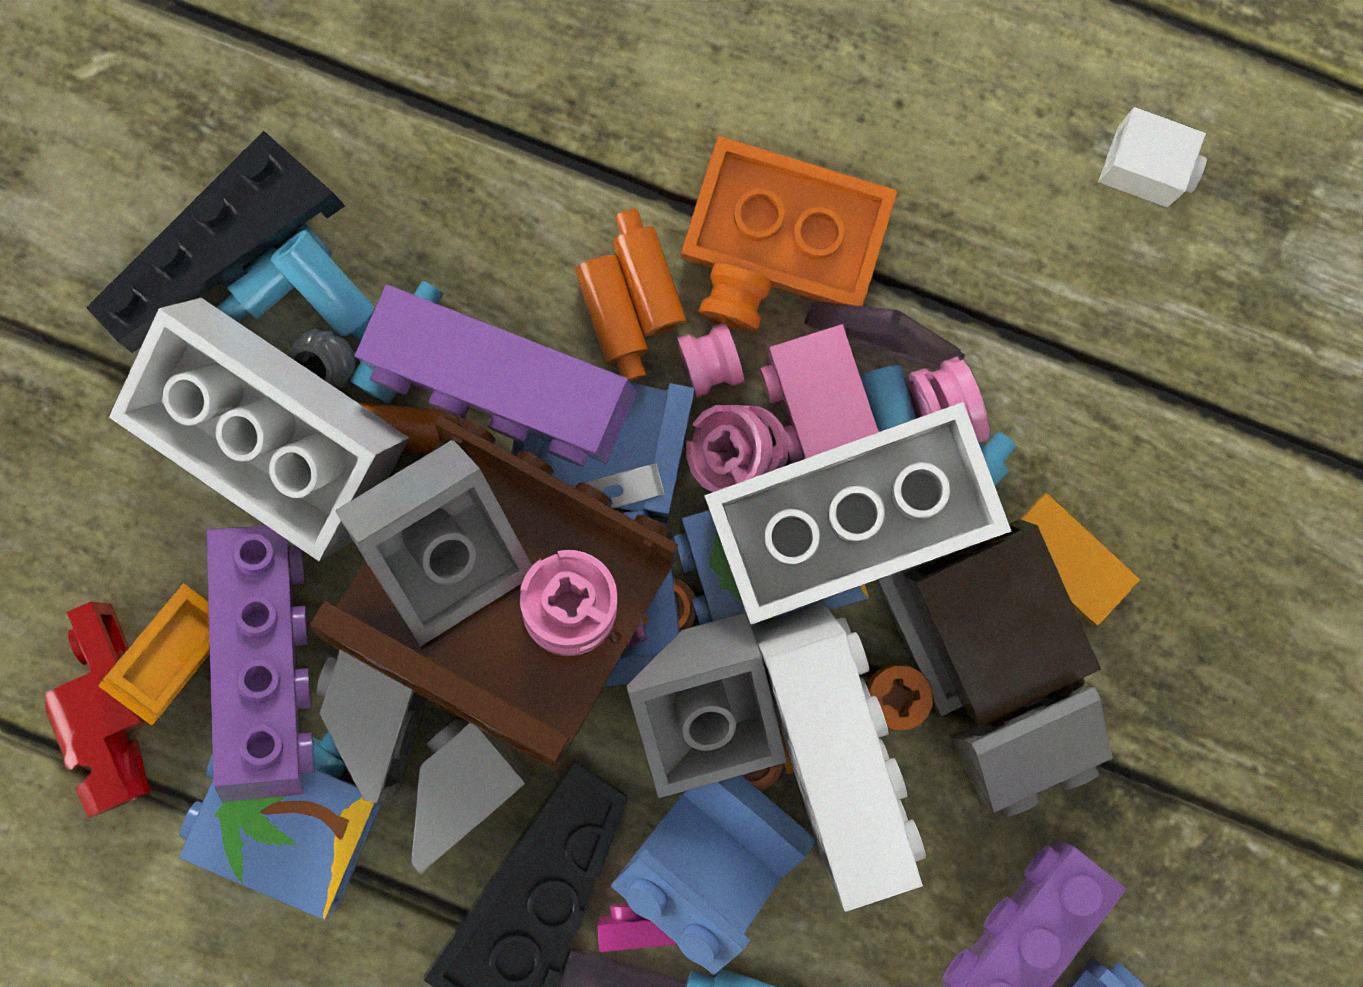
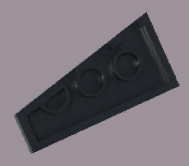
(227, 225)
(538, 894)

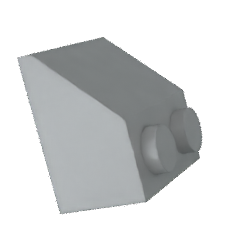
(436, 541)
(706, 708)
(370, 723)
(1045, 746)
(461, 787)

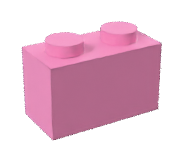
(818, 393)

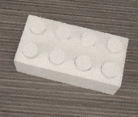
(255, 424)
(857, 513)
(837, 756)

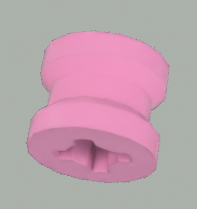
(710, 360)

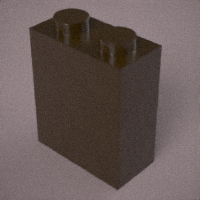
(1003, 624)

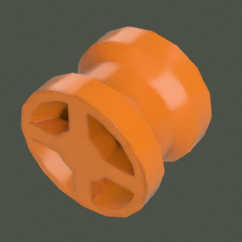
(735, 297)
(894, 696)

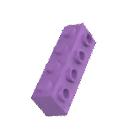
(497, 375)
(255, 664)
(1041, 925)

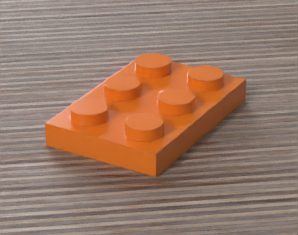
(789, 222)

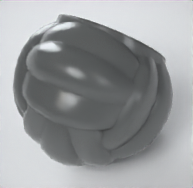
(325, 356)

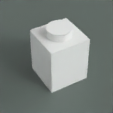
(1154, 158)

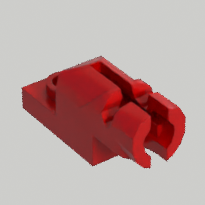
(92, 723)

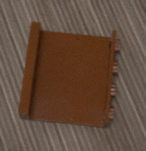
(488, 662)

